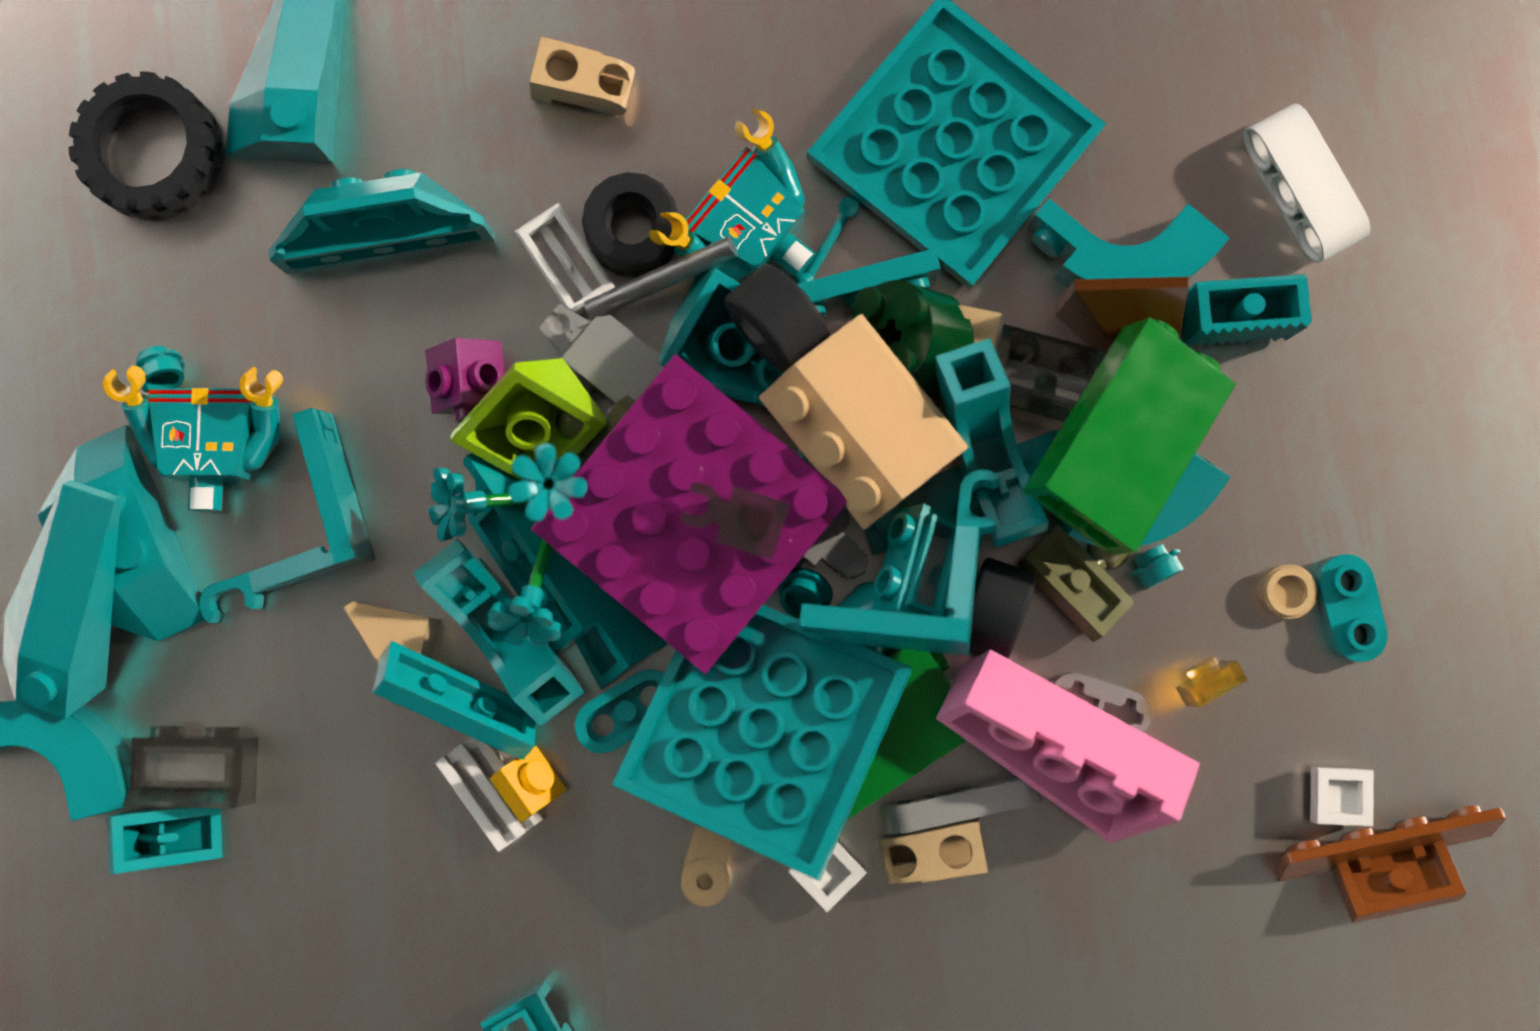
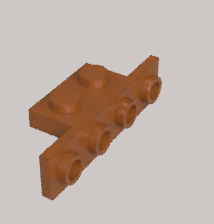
(1394, 868)

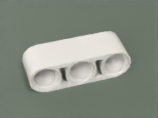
(1306, 183)

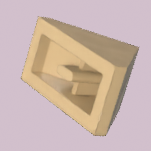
(382, 625)

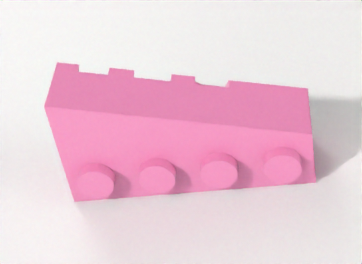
(1068, 749)

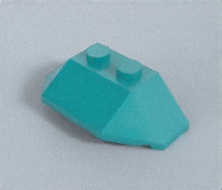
(376, 221)
(152, 577)

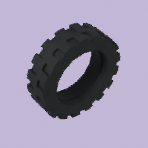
(104, 115)

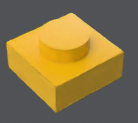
(528, 784)

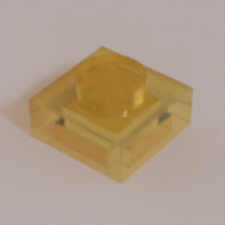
(1209, 681)

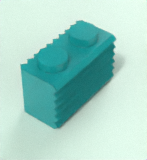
(1246, 310)

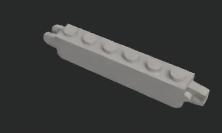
(620, 364)

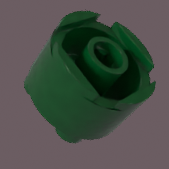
(915, 326)

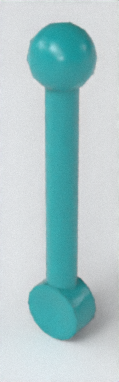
(847, 210)

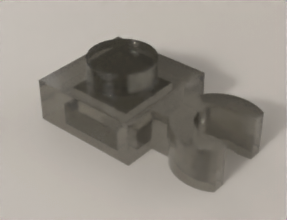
(746, 521)

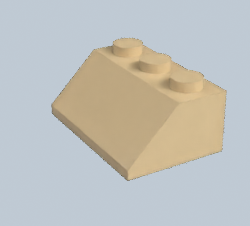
(862, 420)

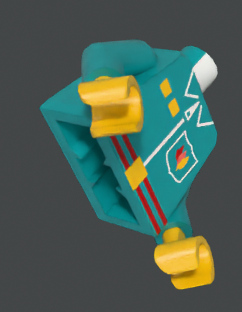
(754, 204)
(202, 431)

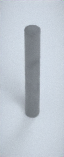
(661, 278)

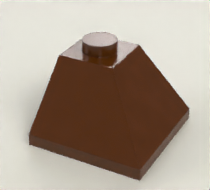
(1102, 307)

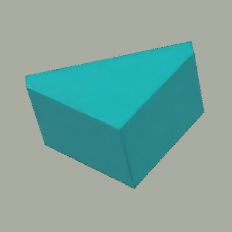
(162, 838)

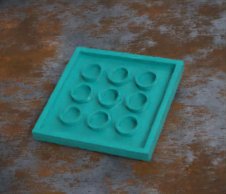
(955, 140)
(766, 739)

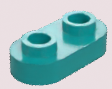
(1345, 610)
(623, 705)

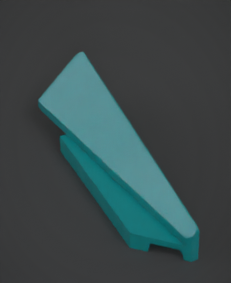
(603, 629)

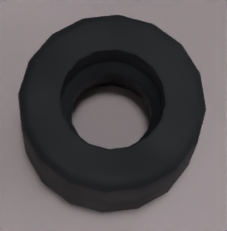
(606, 202)
(776, 317)
(999, 606)

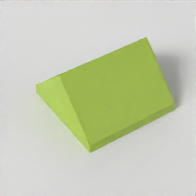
(523, 411)

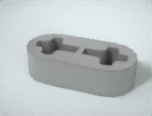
(1108, 693)

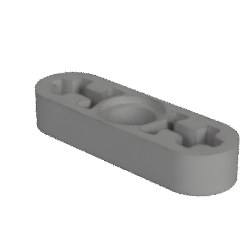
(958, 805)

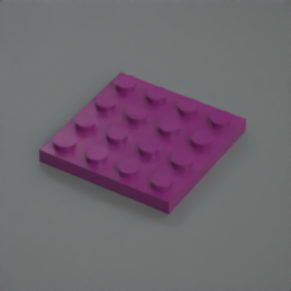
(638, 485)

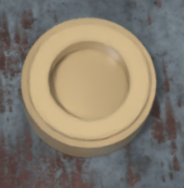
(1287, 591)

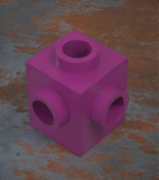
(462, 374)

